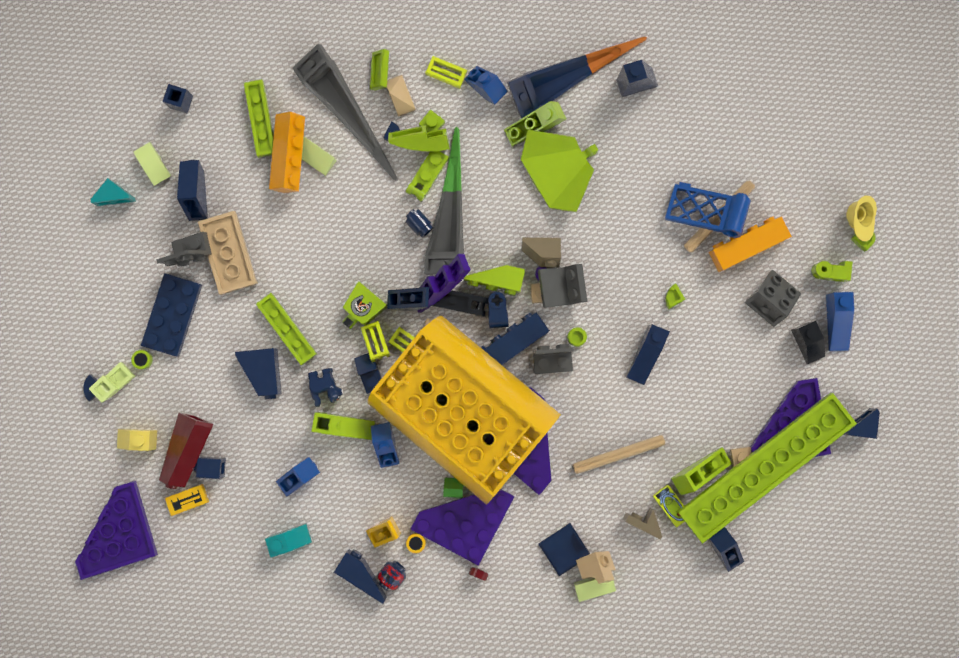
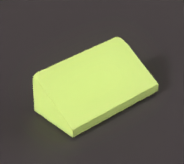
(317, 157)
(590, 588)

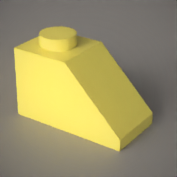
(137, 439)

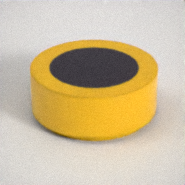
(415, 543)

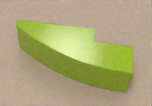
(419, 139)

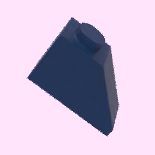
(726, 549)

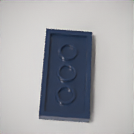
(171, 315)

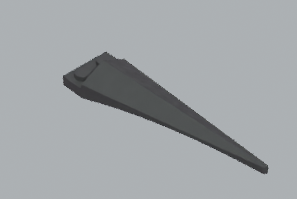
(326, 82)

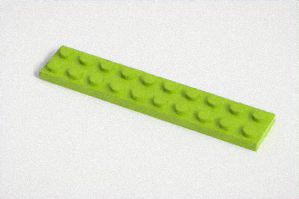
(766, 467)

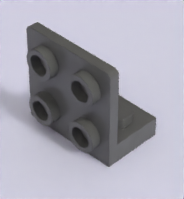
(188, 249)
(562, 286)
(774, 299)
(553, 360)

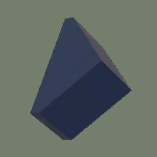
(866, 424)

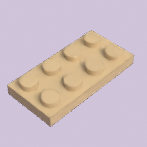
(229, 252)

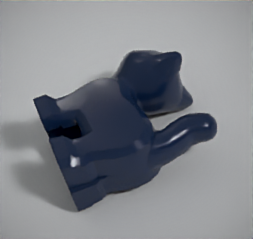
(325, 383)

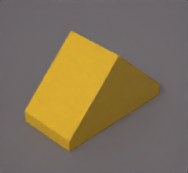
(383, 532)

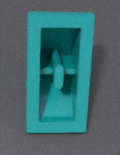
(110, 194)

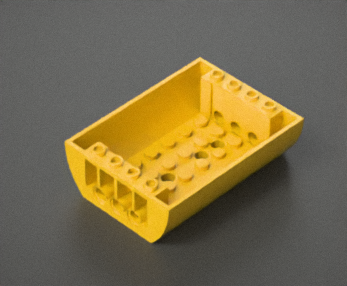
(475, 390)

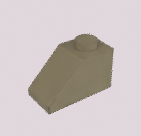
(543, 251)

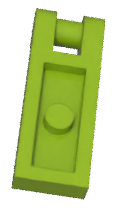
(427, 174)

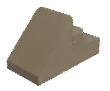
(648, 525)

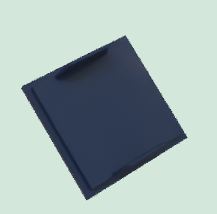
(564, 549)

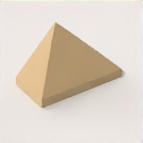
(400, 95)

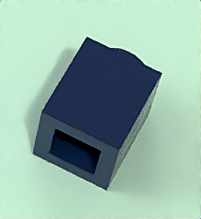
(177, 98)
(210, 467)

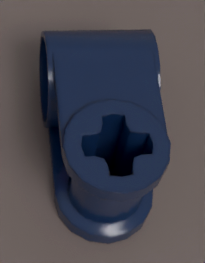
(497, 314)

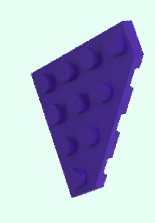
(796, 402)
(536, 468)
(464, 524)
(119, 535)

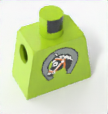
(362, 306)

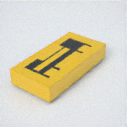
(186, 500)

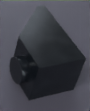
(810, 341)

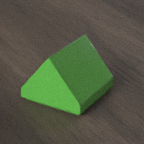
(452, 488)

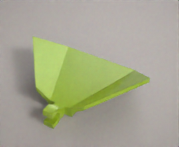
(558, 168)

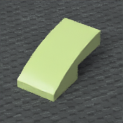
(152, 163)
(111, 383)

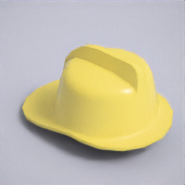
(862, 217)

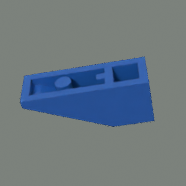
(839, 320)

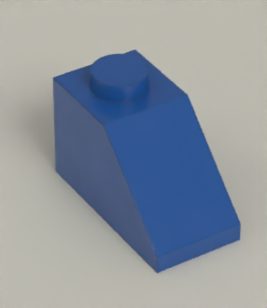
(298, 476)

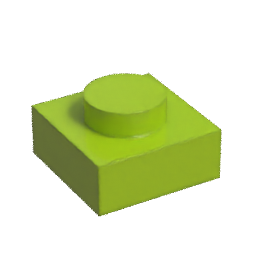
(432, 121)

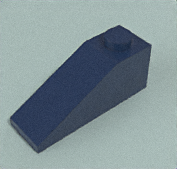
(408, 299)
(647, 353)
(358, 573)

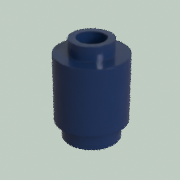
(418, 222)

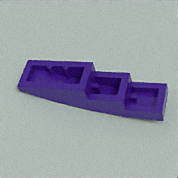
(445, 279)

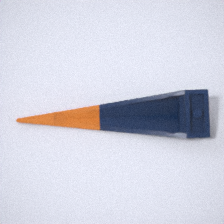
(548, 83)

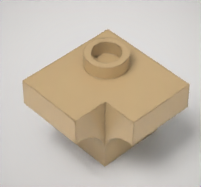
(597, 566)

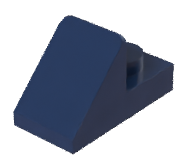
(368, 372)

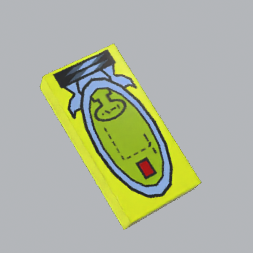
(670, 504)

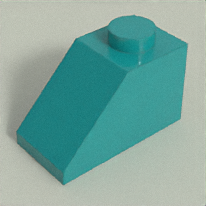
(288, 540)

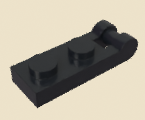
(462, 303)

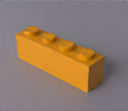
(287, 152)
(749, 244)

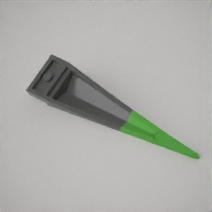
(447, 232)

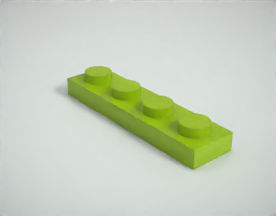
(259, 117)
(286, 329)

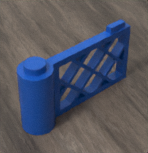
(733, 215)

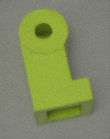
(827, 271)

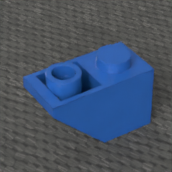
(486, 84)
(384, 444)

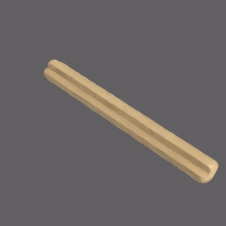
(702, 233)
(618, 454)

